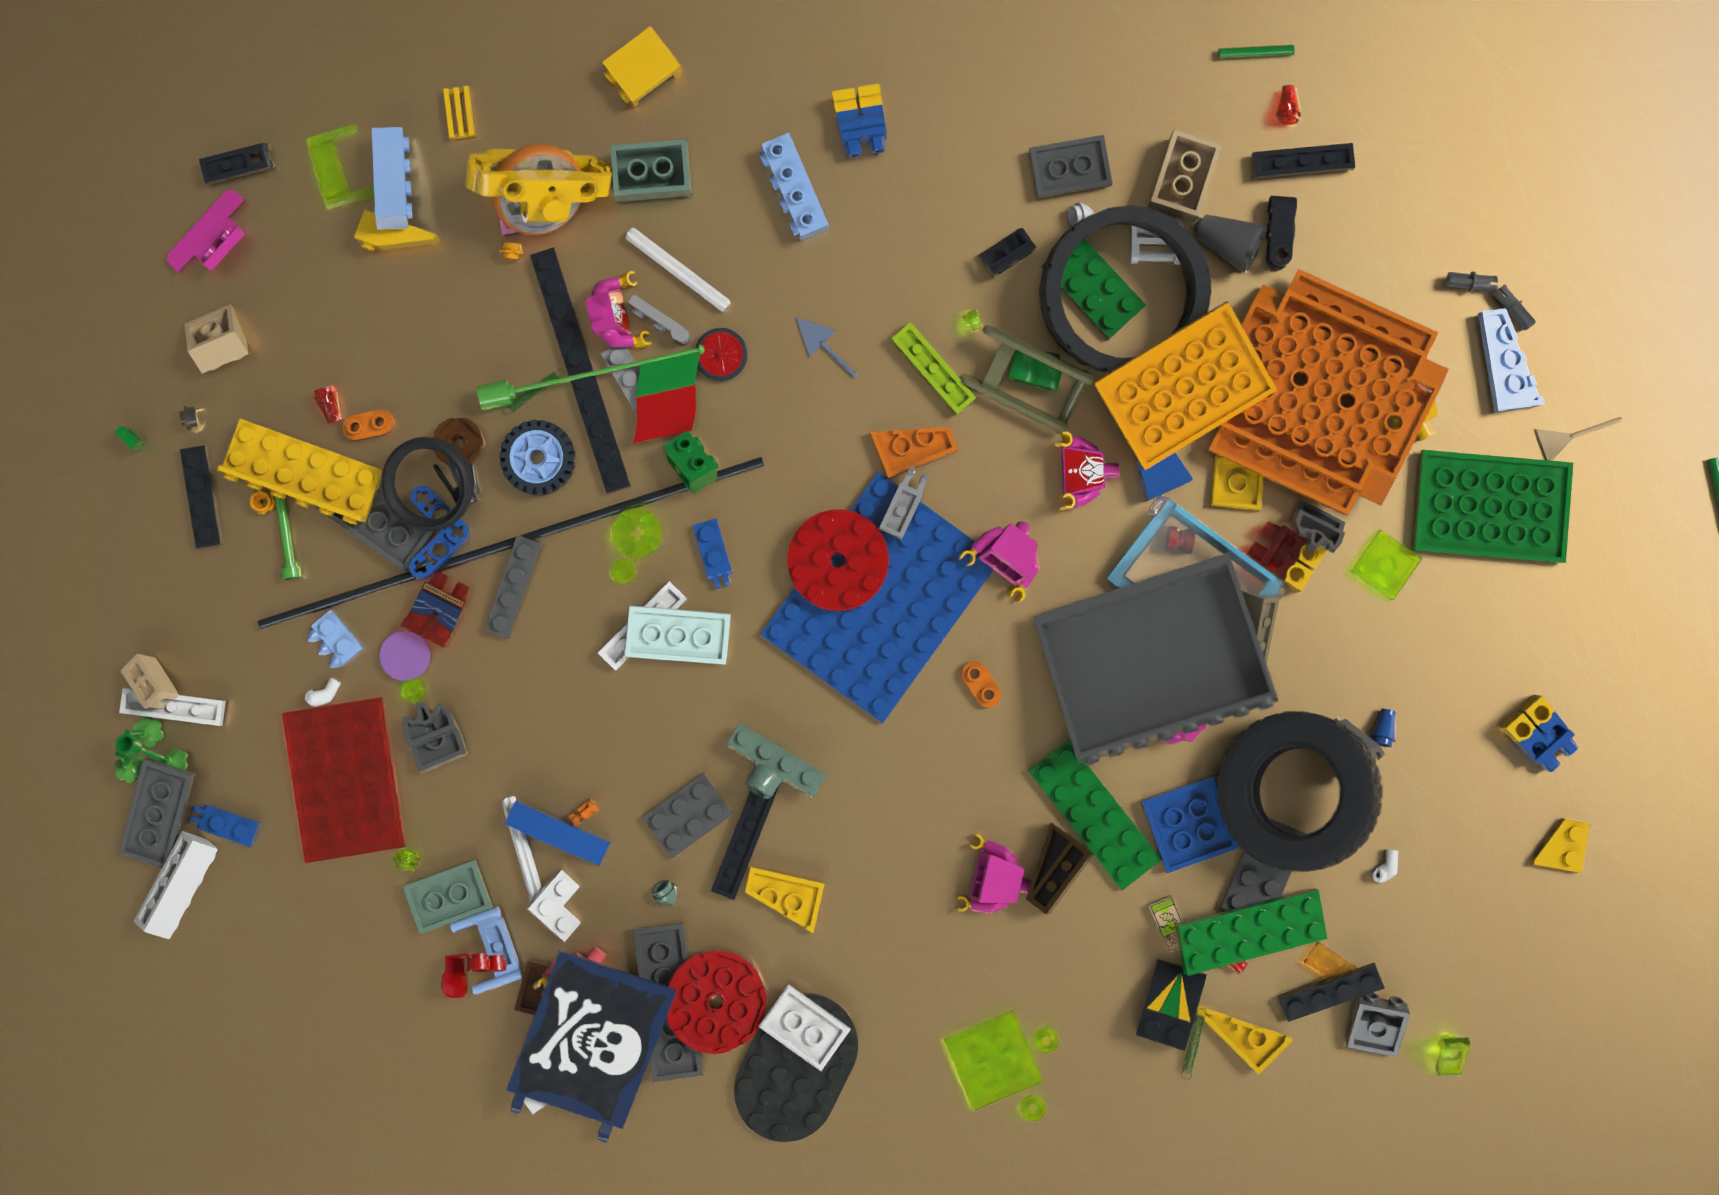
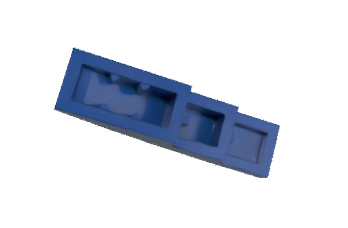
(557, 833)

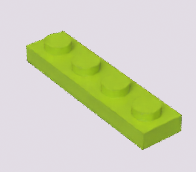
(933, 368)

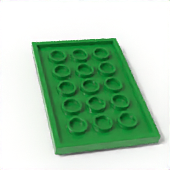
(1493, 506)

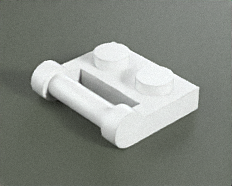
(1142, 236)

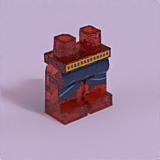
(437, 610)

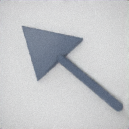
(815, 336)

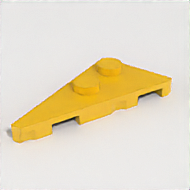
(1251, 1042)

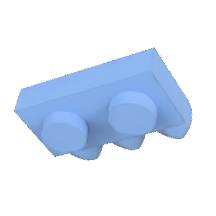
(335, 638)

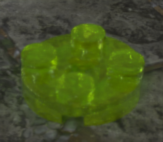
(628, 544)

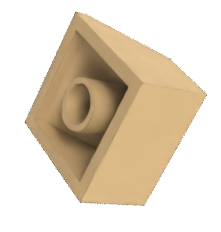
(215, 339)

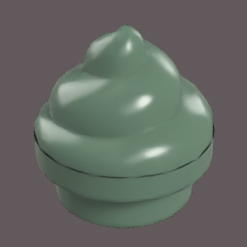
(665, 893)

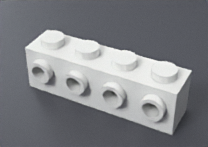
(175, 885)

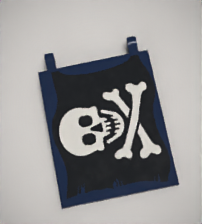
(590, 1041)

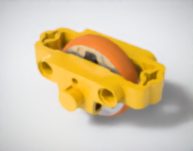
(537, 184)

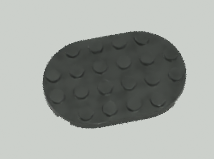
(783, 1093)

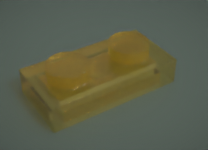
(1327, 961)

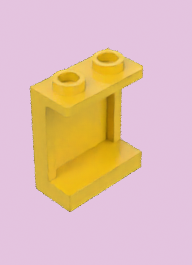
(640, 66)

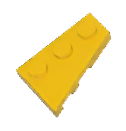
(787, 894)

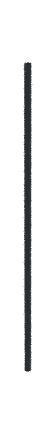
(501, 546)

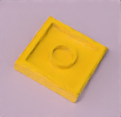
(1235, 486)

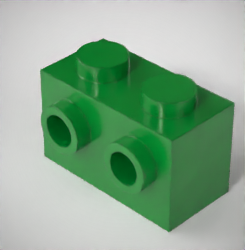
(690, 462)

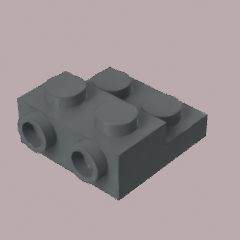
(1378, 1024)

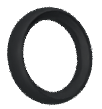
(393, 500)

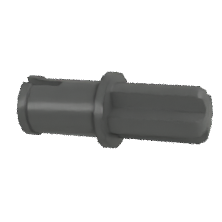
(1471, 281)
(1514, 307)

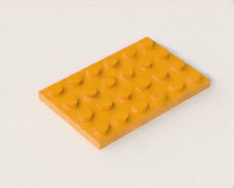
(1185, 385)

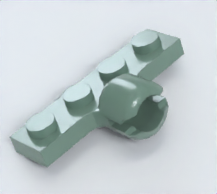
(773, 765)

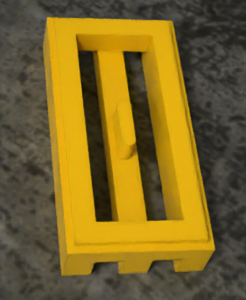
(447, 97)

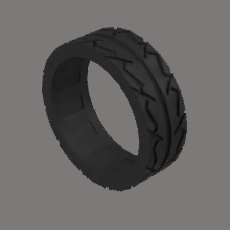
(1163, 226)

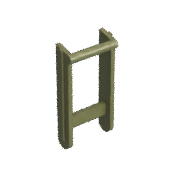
(999, 365)

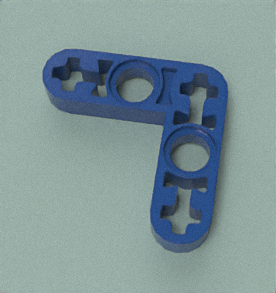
(444, 537)

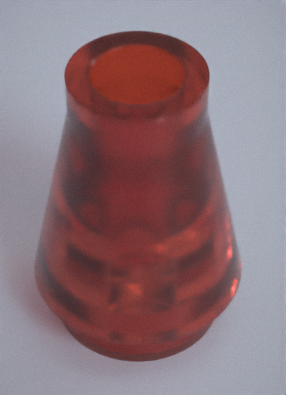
(1288, 108)
(328, 402)

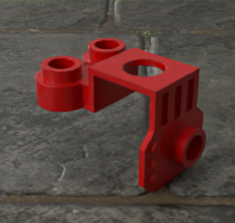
(454, 979)

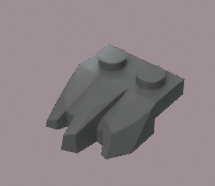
(1317, 527)
(433, 737)

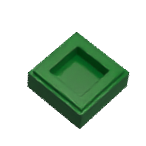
(129, 438)

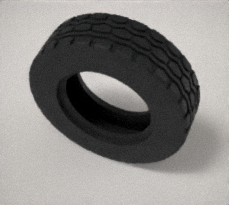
(1241, 801)

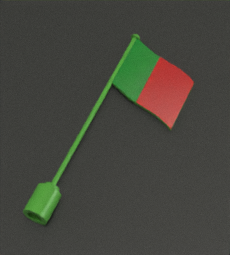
(662, 395)

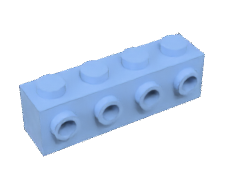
(390, 178)
(795, 187)

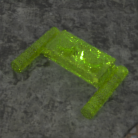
(330, 171)

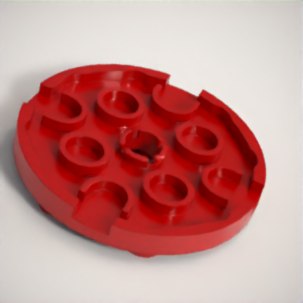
(831, 534)
(741, 1007)

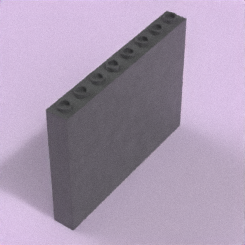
(1155, 659)

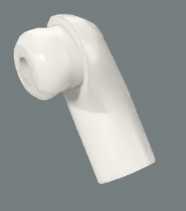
(1388, 868)

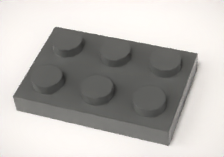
(1070, 166)
(687, 815)

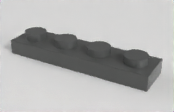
(513, 586)

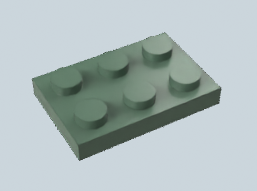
(447, 896)

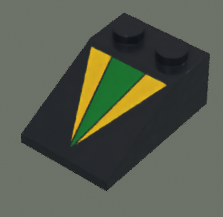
(1171, 1005)

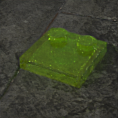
(1386, 565)

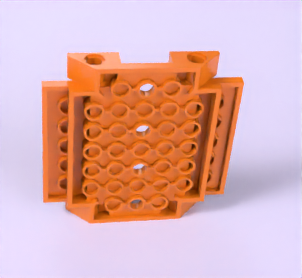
(1343, 348)

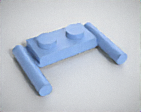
(496, 942)

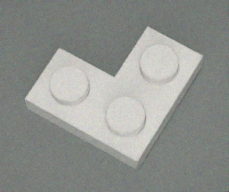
(549, 905)

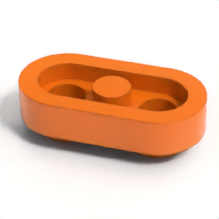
(367, 425)
(981, 684)

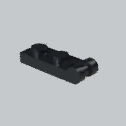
(236, 163)

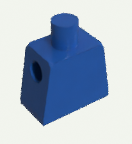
(1163, 476)

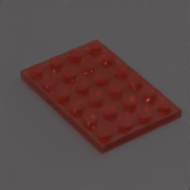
(344, 780)

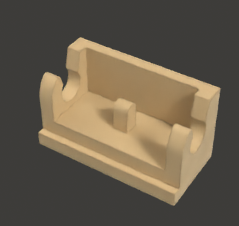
(148, 681)

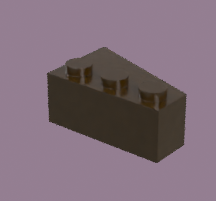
(1057, 869)

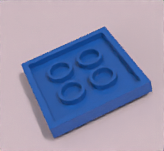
(1188, 824)

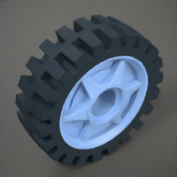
(523, 443)

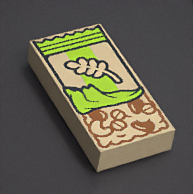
(1166, 916)

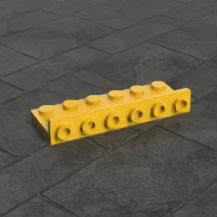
(301, 472)

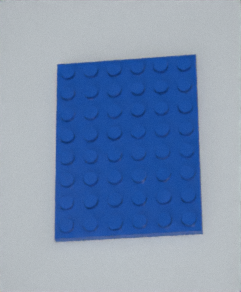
(886, 642)

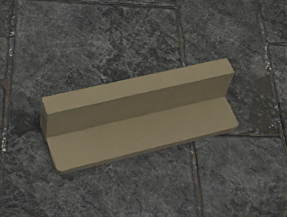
(1263, 615)

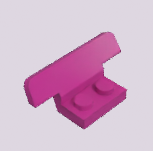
(211, 236)

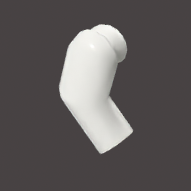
(323, 696)

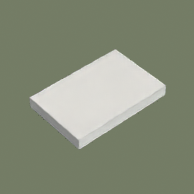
(804, 1027)

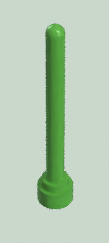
(290, 568)

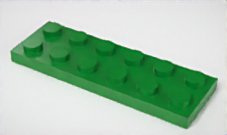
(1094, 815)
(1251, 931)

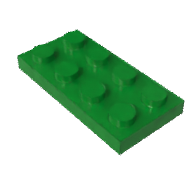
(1099, 290)

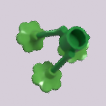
(130, 744)

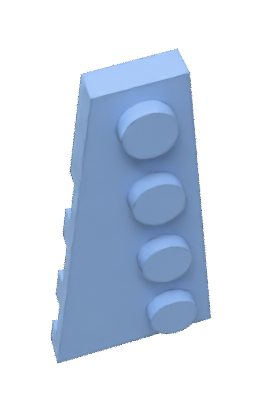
(1506, 366)

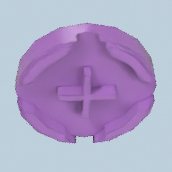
(405, 655)

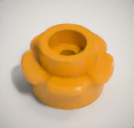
(511, 250)
(255, 500)

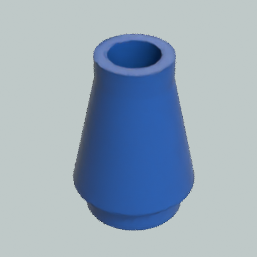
(1385, 728)

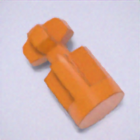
(585, 811)

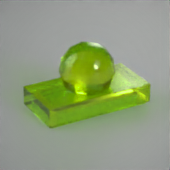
(1452, 1055)

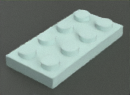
(677, 634)

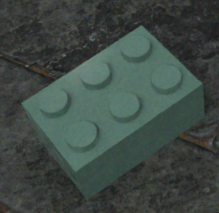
(651, 170)

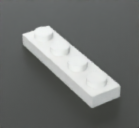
(614, 649)
(181, 708)

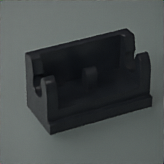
(1007, 252)

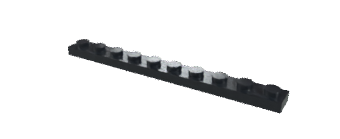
(577, 362)

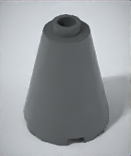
(1231, 239)

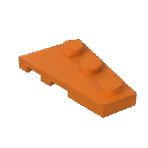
(912, 447)

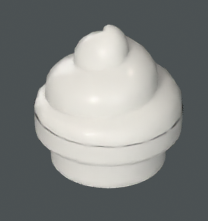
(1078, 212)

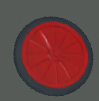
(723, 354)

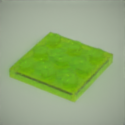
(993, 1060)

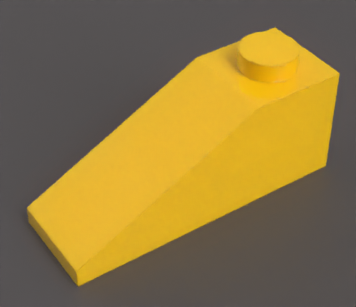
(390, 238)

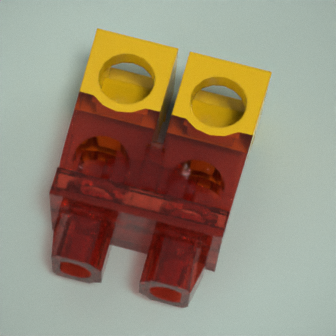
(1279, 553)

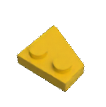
(1565, 847)

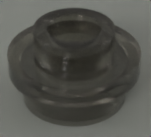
(188, 417)

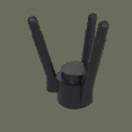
(455, 494)

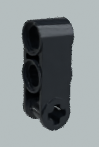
(1280, 230)

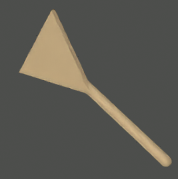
(1554, 442)

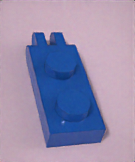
(713, 551)
(226, 824)

